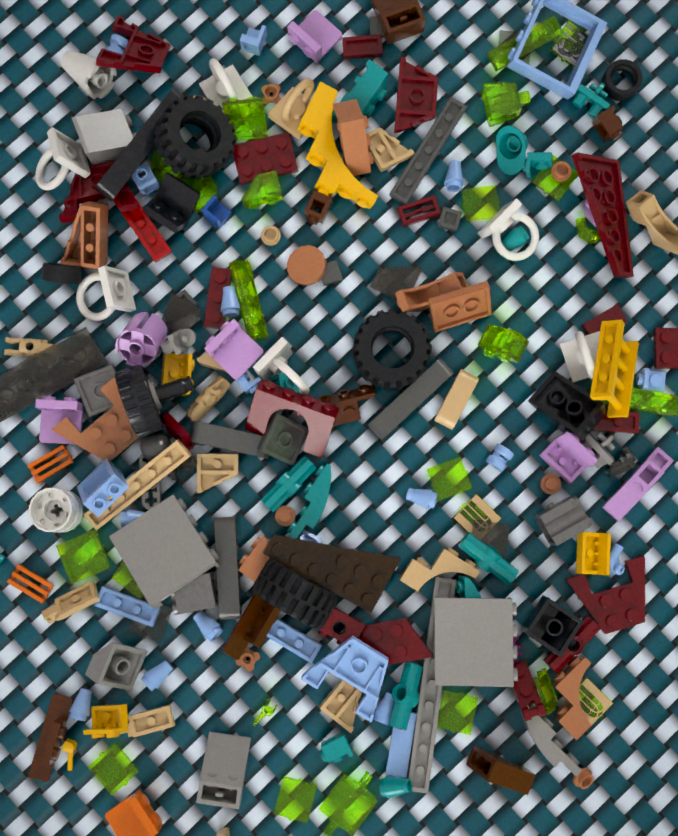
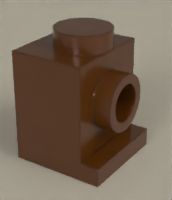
(608, 125)
(318, 201)

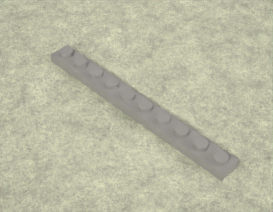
(429, 701)

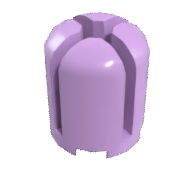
(141, 339)

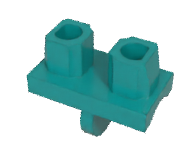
(584, 94)

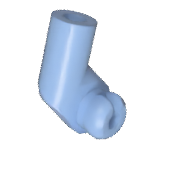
(615, 565)

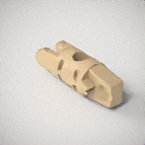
(24, 346)
(208, 398)

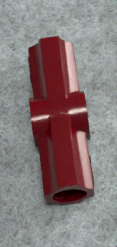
(582, 637)

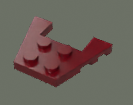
(142, 52)
(83, 191)
(616, 606)

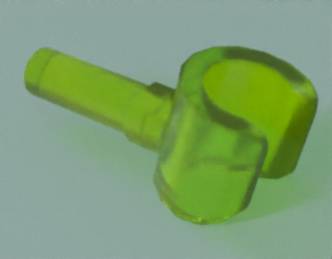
(266, 711)

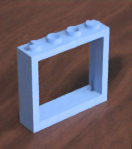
(577, 15)

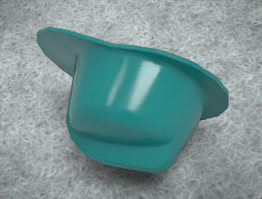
(511, 149)

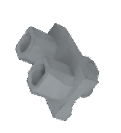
(178, 341)
(603, 455)

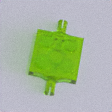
(348, 804)

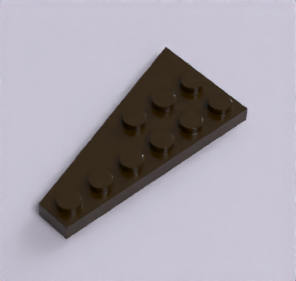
(343, 570)

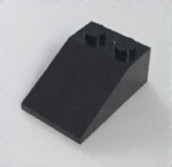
(568, 406)

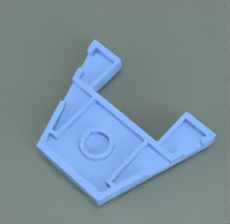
(356, 665)

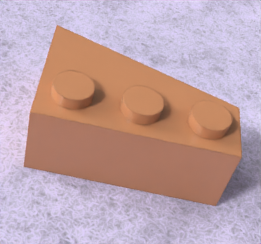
(353, 137)

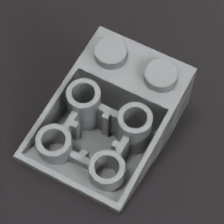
(224, 770)

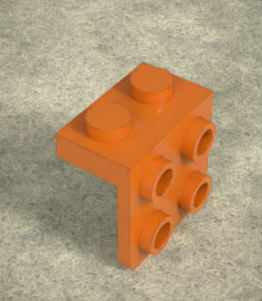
(134, 817)

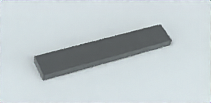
(428, 151)

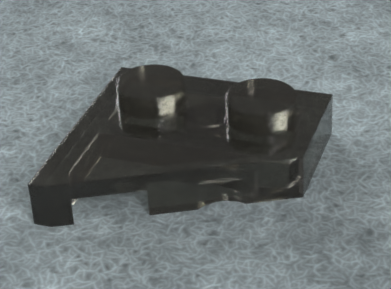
(394, 279)

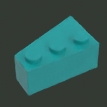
(368, 89)

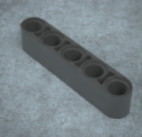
(410, 399)
(228, 573)

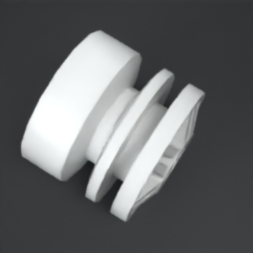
(45, 508)

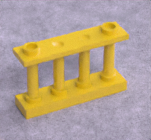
(614, 369)

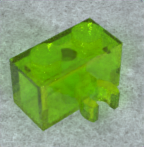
(503, 343)

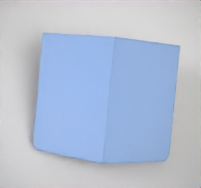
(254, 40)

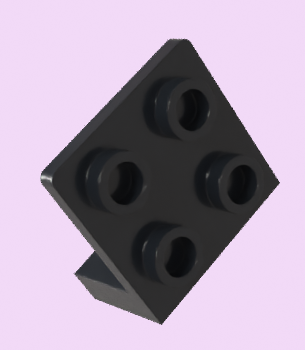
(173, 203)

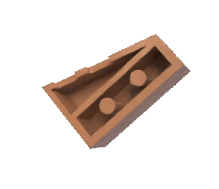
(89, 237)

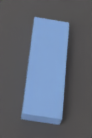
(127, 606)
(294, 640)
(400, 749)

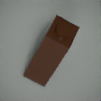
(500, 770)

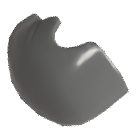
(154, 444)

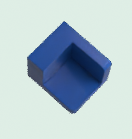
(216, 212)

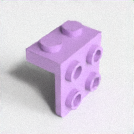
(314, 35)
(233, 349)
(55, 411)
(568, 456)

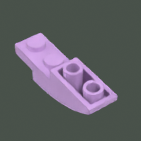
(638, 484)

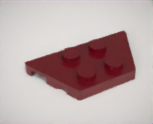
(414, 96)
(396, 641)

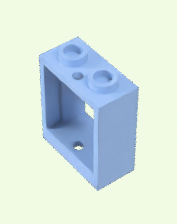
(100, 484)

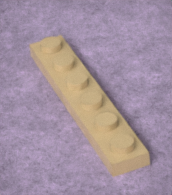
(143, 481)

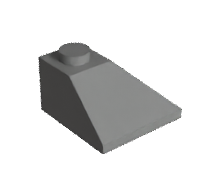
(116, 665)

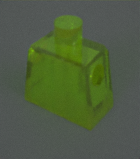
(502, 101)

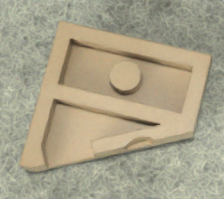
(387, 150)
(215, 468)
(341, 704)

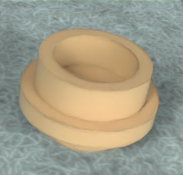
(270, 235)

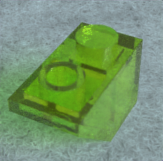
(263, 190)

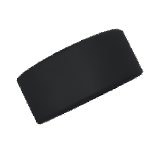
(628, 67)
(62, 273)

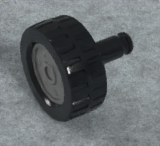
(144, 400)

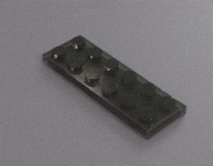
(48, 372)

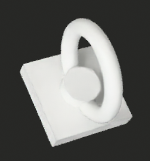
(224, 84)
(65, 152)
(501, 222)
(116, 292)
(581, 355)
(276, 362)

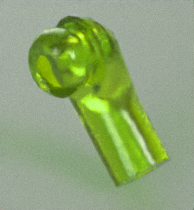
(586, 233)

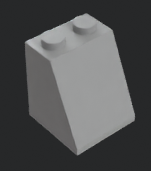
(104, 134)

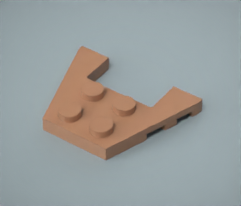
(108, 434)

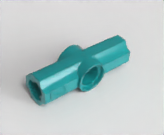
(288, 484)
(488, 558)
(405, 696)

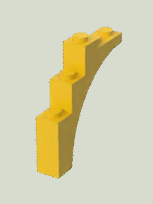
(323, 152)

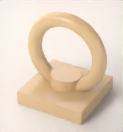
(292, 107)

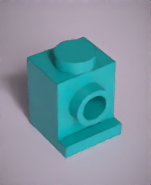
(335, 748)

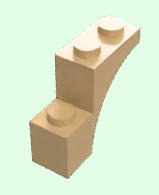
(647, 211)
(447, 561)

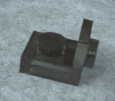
(186, 466)
(618, 466)

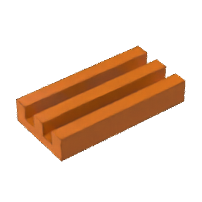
(35, 472)
(15, 574)

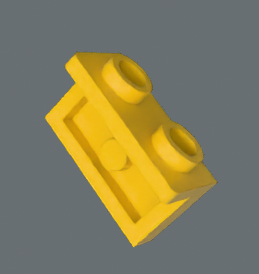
(177, 367)
(593, 553)
(108, 721)

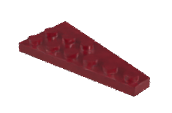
(605, 197)

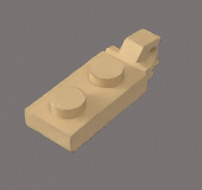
(72, 602)
(150, 721)

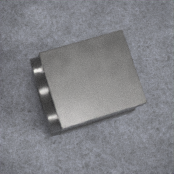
(562, 520)
(196, 595)

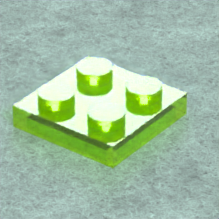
(83, 556)

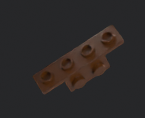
(347, 402)
(251, 627)
(52, 734)

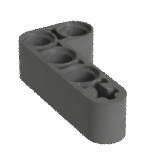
(226, 439)

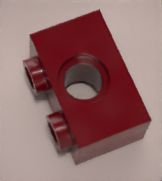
(352, 626)

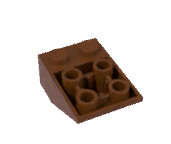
(399, 18)

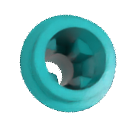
(515, 238)
(394, 786)

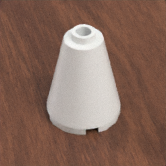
(91, 78)

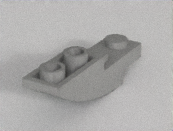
(541, 734)

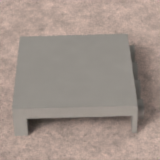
(164, 550)
(475, 642)

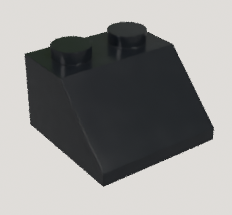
(552, 625)

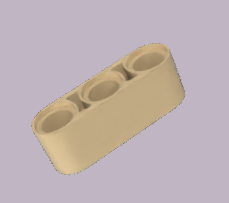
(456, 399)

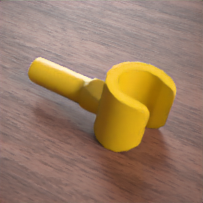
(70, 747)

